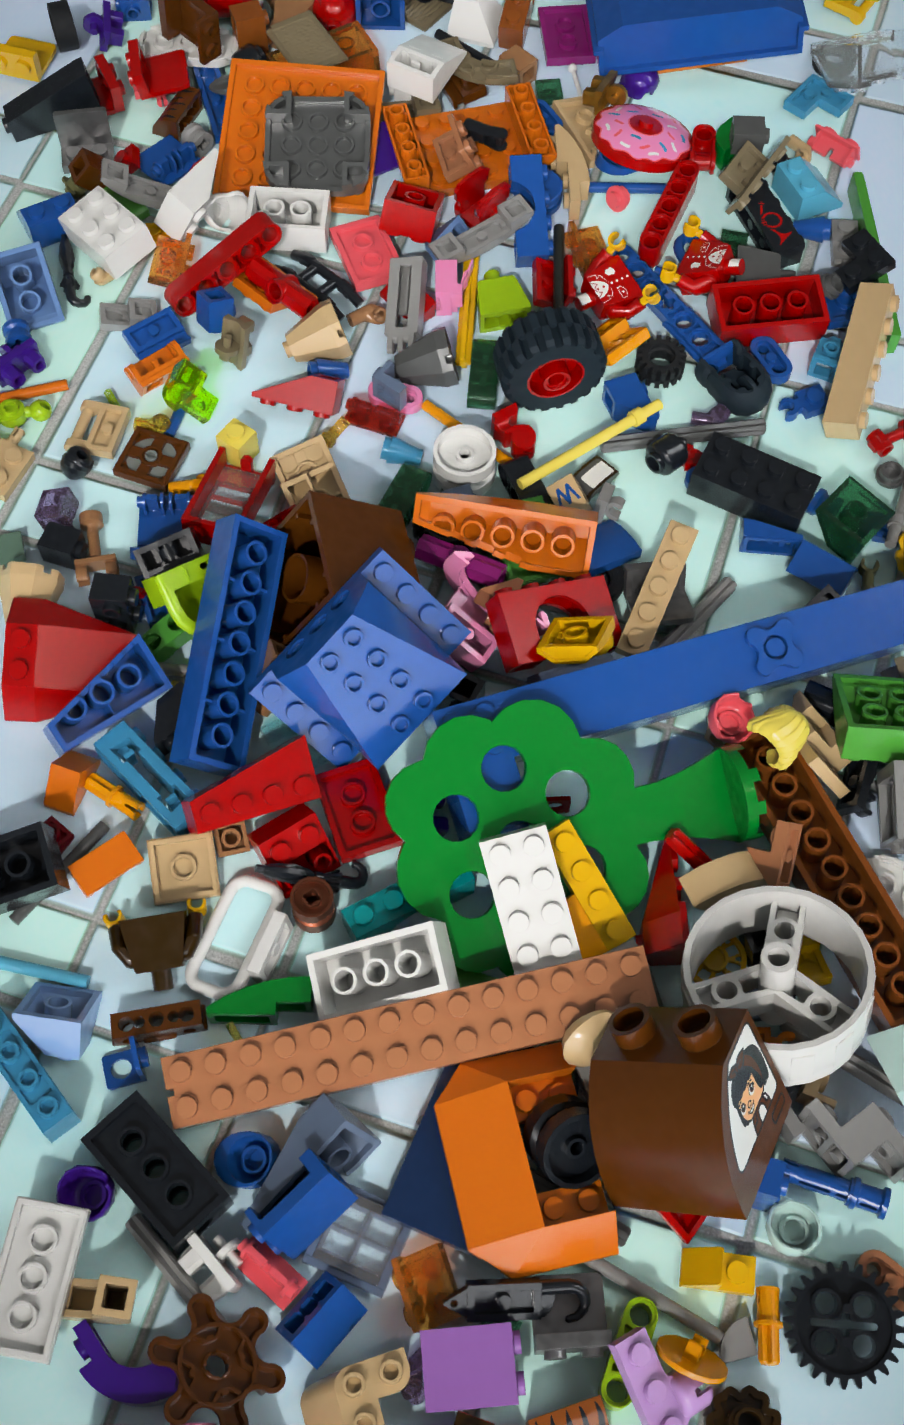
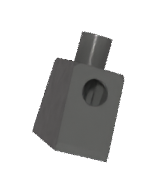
(760, 264)

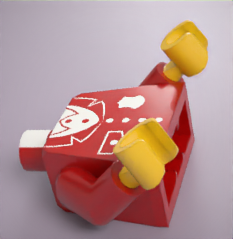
(704, 263)
(611, 288)

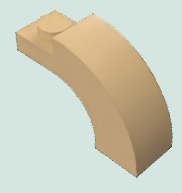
(721, 878)

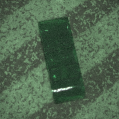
(482, 376)
(403, 490)

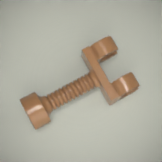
(91, 522)

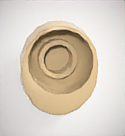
(584, 1037)

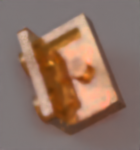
(583, 244)
(170, 260)
(423, 1283)

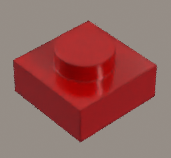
(129, 156)

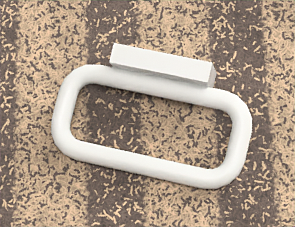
(266, 945)

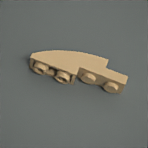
(572, 170)

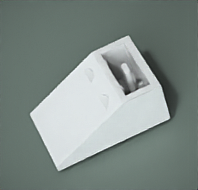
(423, 66)

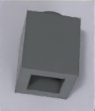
(748, 128)

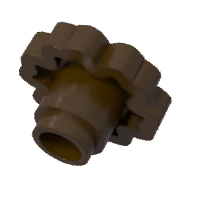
(742, 1408)

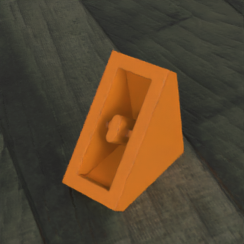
(67, 781)

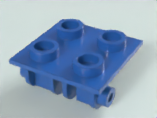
(168, 160)
(160, 515)

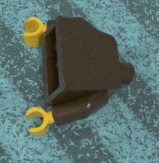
(157, 941)

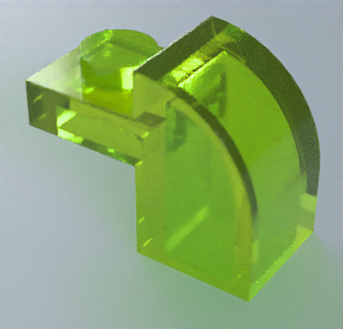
(186, 392)

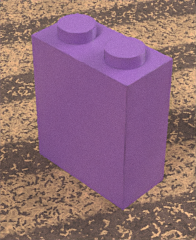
(471, 1367)

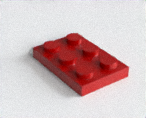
(356, 810)

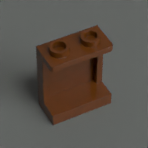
(195, 22)

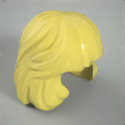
(785, 730)

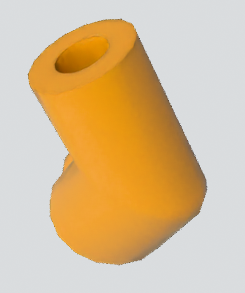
(185, 486)

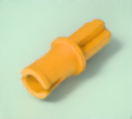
(114, 796)
(768, 1325)

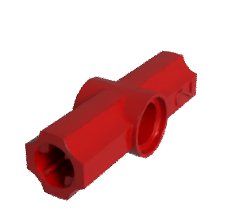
(280, 287)

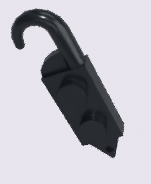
(515, 1299)

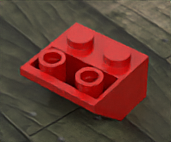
(294, 839)

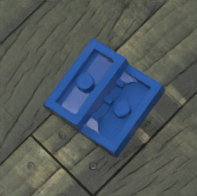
(612, 548)

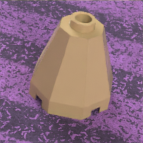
(317, 336)
(28, 581)

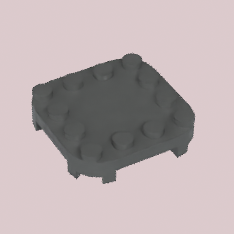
(318, 143)

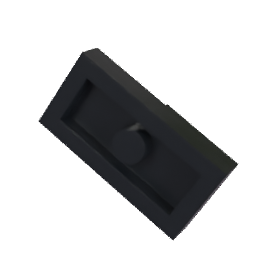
(858, 779)

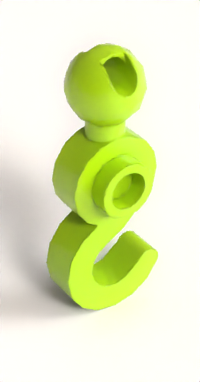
(14, 412)

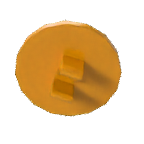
(692, 1358)

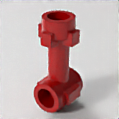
(882, 443)

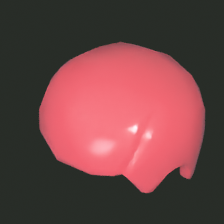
(729, 718)

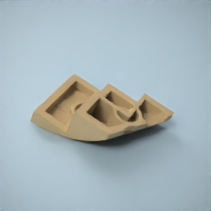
(308, 468)
(821, 747)

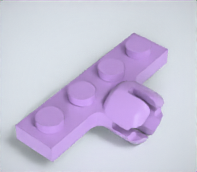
(656, 1395)

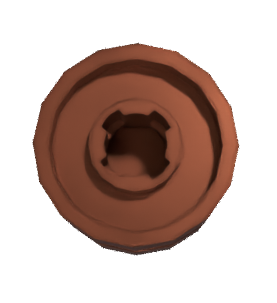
(313, 904)

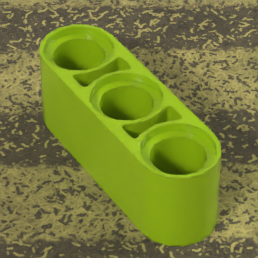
(625, 1325)

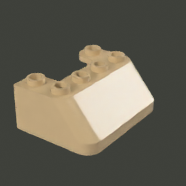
(353, 1392)

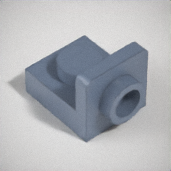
(388, 387)

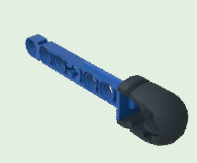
(742, 389)

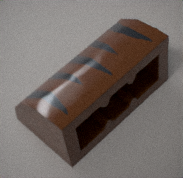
(179, 113)

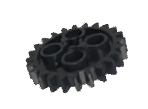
(842, 1360)

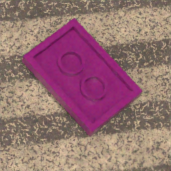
(565, 35)

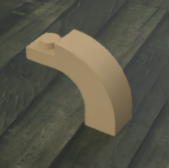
(101, 1300)

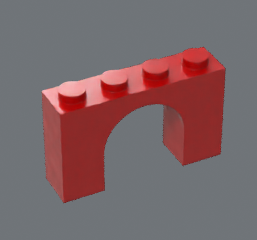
(514, 615)

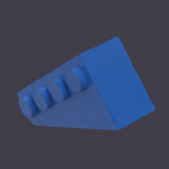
(112, 695)

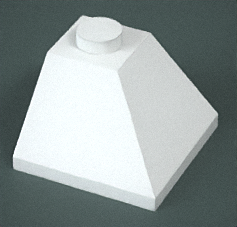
(476, 21)

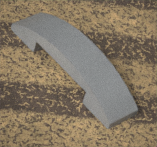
(132, 187)
(485, 235)

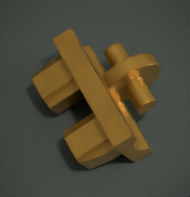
(604, 92)

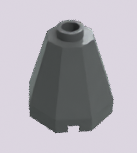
(428, 361)

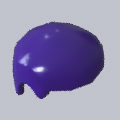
(640, 83)
(87, 1188)

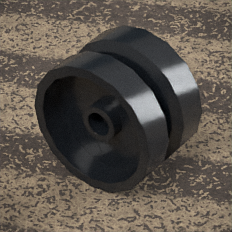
(561, 1141)

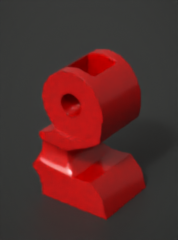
(518, 437)

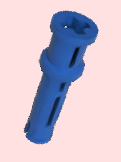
(851, 1191)

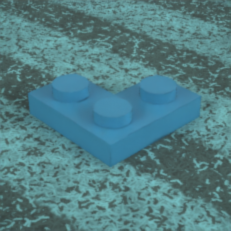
(815, 94)

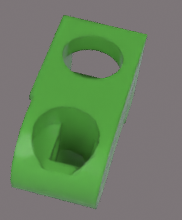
(165, 638)

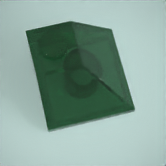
(852, 519)

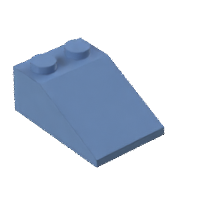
(28, 287)

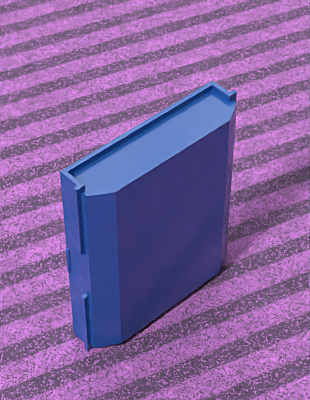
(689, 33)

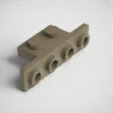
(747, 168)

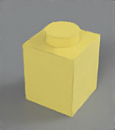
(238, 441)

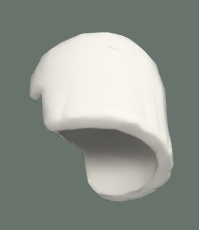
(224, 207)

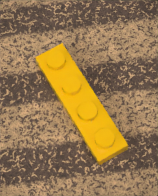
(589, 886)

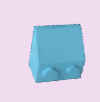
(803, 189)

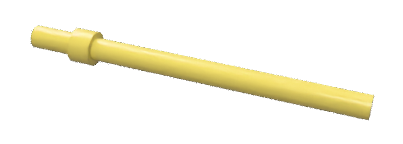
(634, 418)

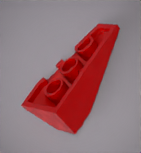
(665, 916)

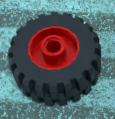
(549, 358)

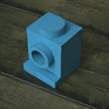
(826, 353)

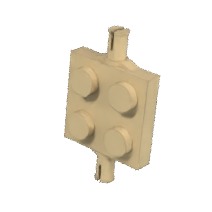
(13, 462)

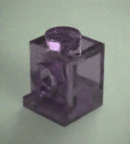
(57, 506)

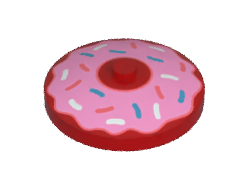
(641, 138)

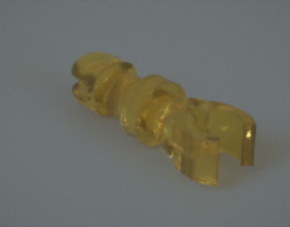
(335, 431)

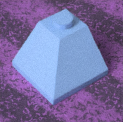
(59, 1018)

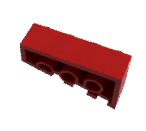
(263, 786)

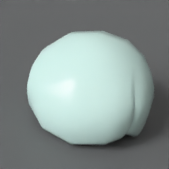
(793, 1228)

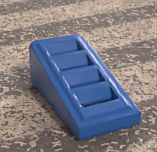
(767, 539)

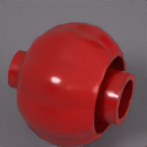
(334, 12)

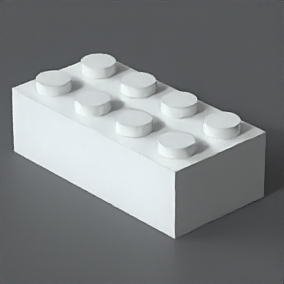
(530, 899)
(382, 970)

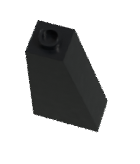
(63, 90)

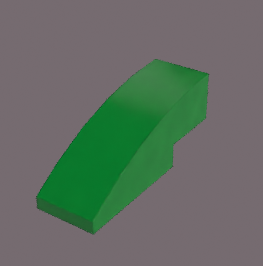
(263, 1002)

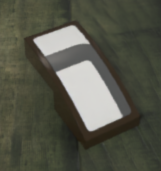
(594, 475)

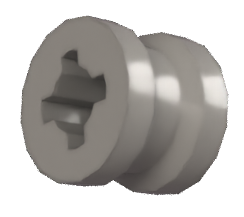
(202, 139)

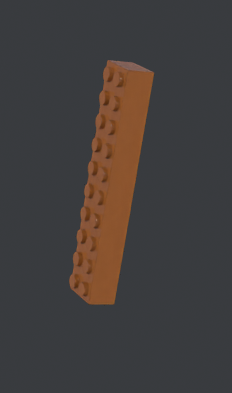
(835, 869)

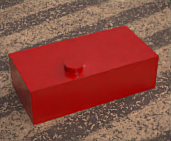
(774, 307)

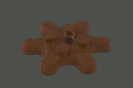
(231, 1343)

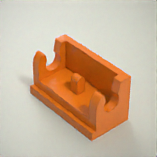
(155, 368)
(105, 864)

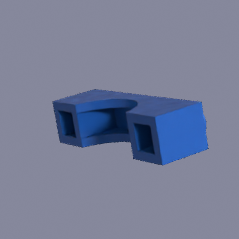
(527, 177)

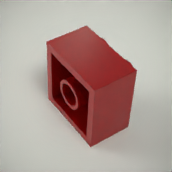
(411, 211)

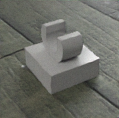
(606, 503)

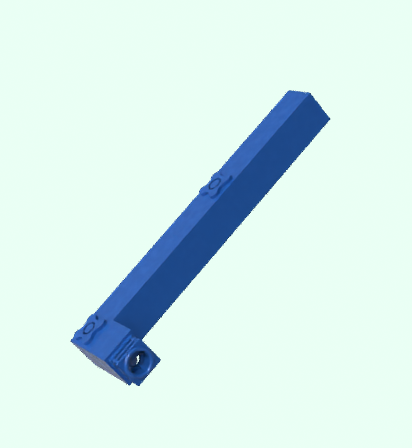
(693, 676)

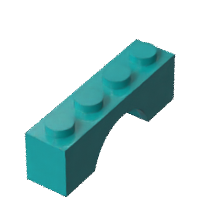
(388, 908)

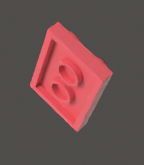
(364, 252)

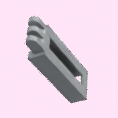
(405, 297)

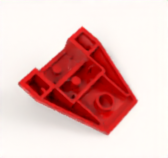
(52, 657)

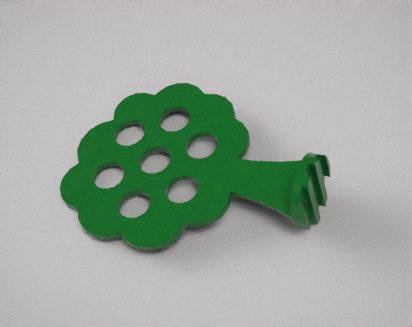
(704, 800)

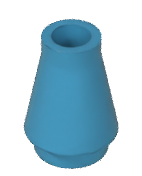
(398, 451)

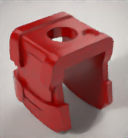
(472, 198)

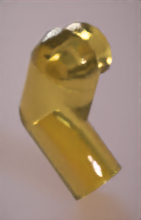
(157, 423)

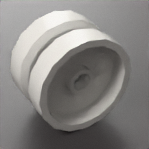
(464, 456)

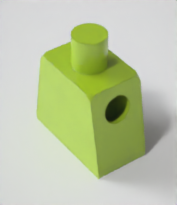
(500, 301)

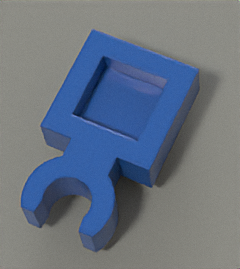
(808, 402)

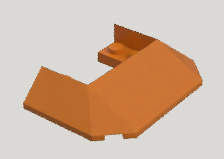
(492, 1175)

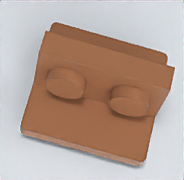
(456, 151)

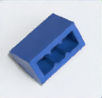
(821, 568)
(321, 1319)

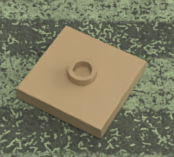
(183, 868)

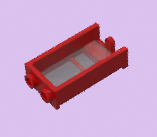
(226, 492)

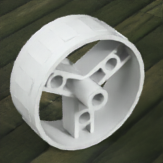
(786, 916)

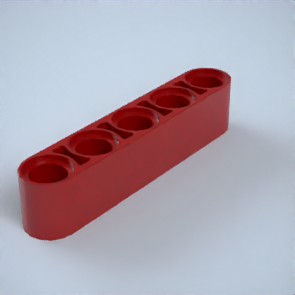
(668, 212)
(223, 262)

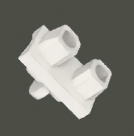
(202, 1253)

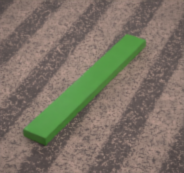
(862, 212)

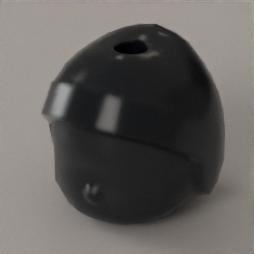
(76, 462)

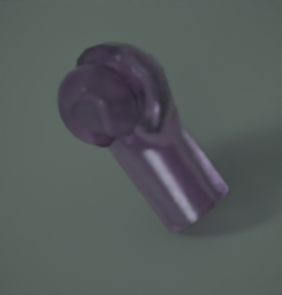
(716, 415)
(414, 1389)

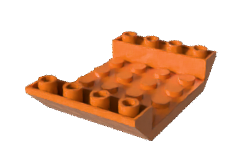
(414, 136)

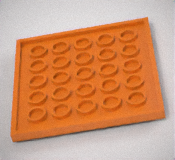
(260, 82)

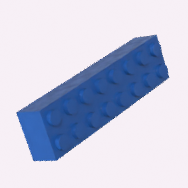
(228, 646)

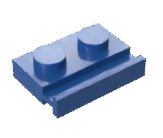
(155, 333)

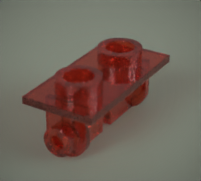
(373, 418)

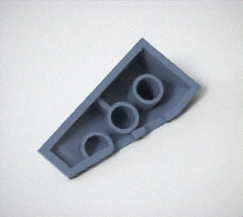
(329, 1132)

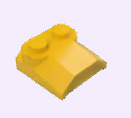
(577, 639)

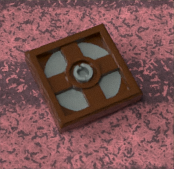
(151, 458)

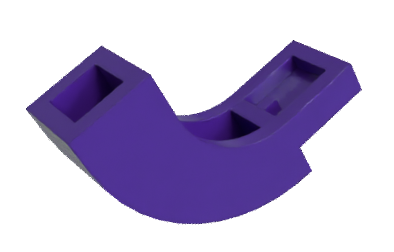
(127, 1385)

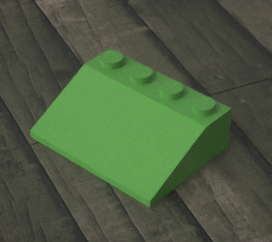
(869, 717)

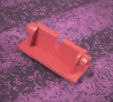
(844, 150)
(270, 1272)

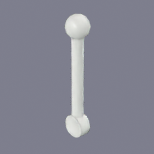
(572, 68)

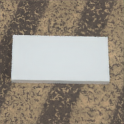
(37, 1275)

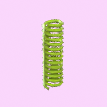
(110, 397)

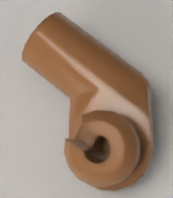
(368, 313)

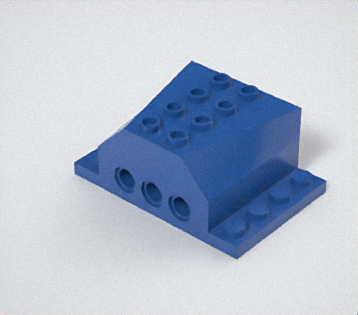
(366, 666)

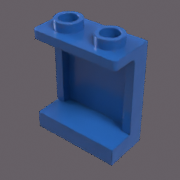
(305, 1210)

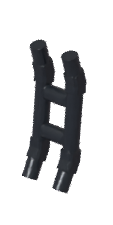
(333, 280)

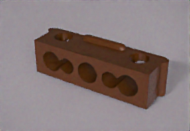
(166, 1030)

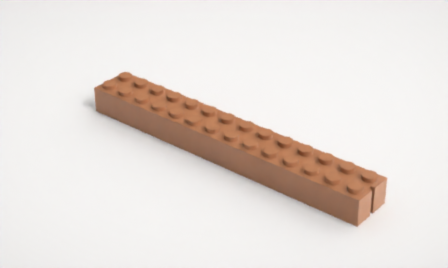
(400, 1038)

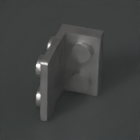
(84, 129)

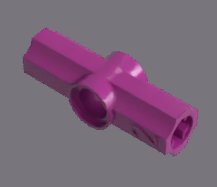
(480, 569)

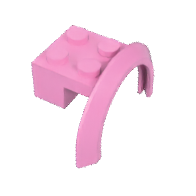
(480, 643)

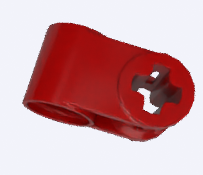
(703, 147)

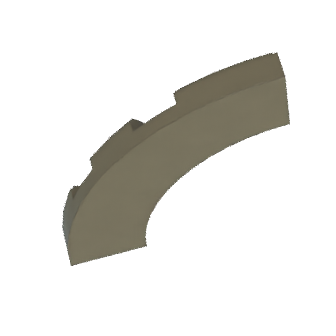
(484, 71)

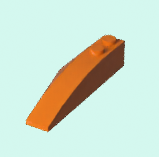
(524, 532)

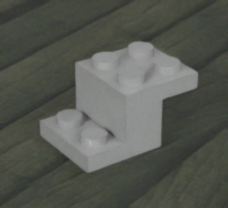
(848, 1145)

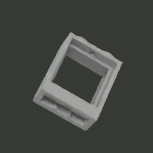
(891, 806)

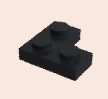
(867, 262)

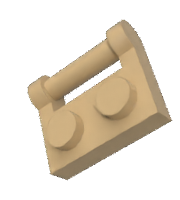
(106, 430)

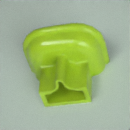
(179, 591)

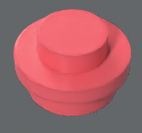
(617, 198)

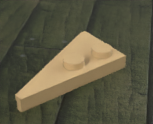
(578, 122)

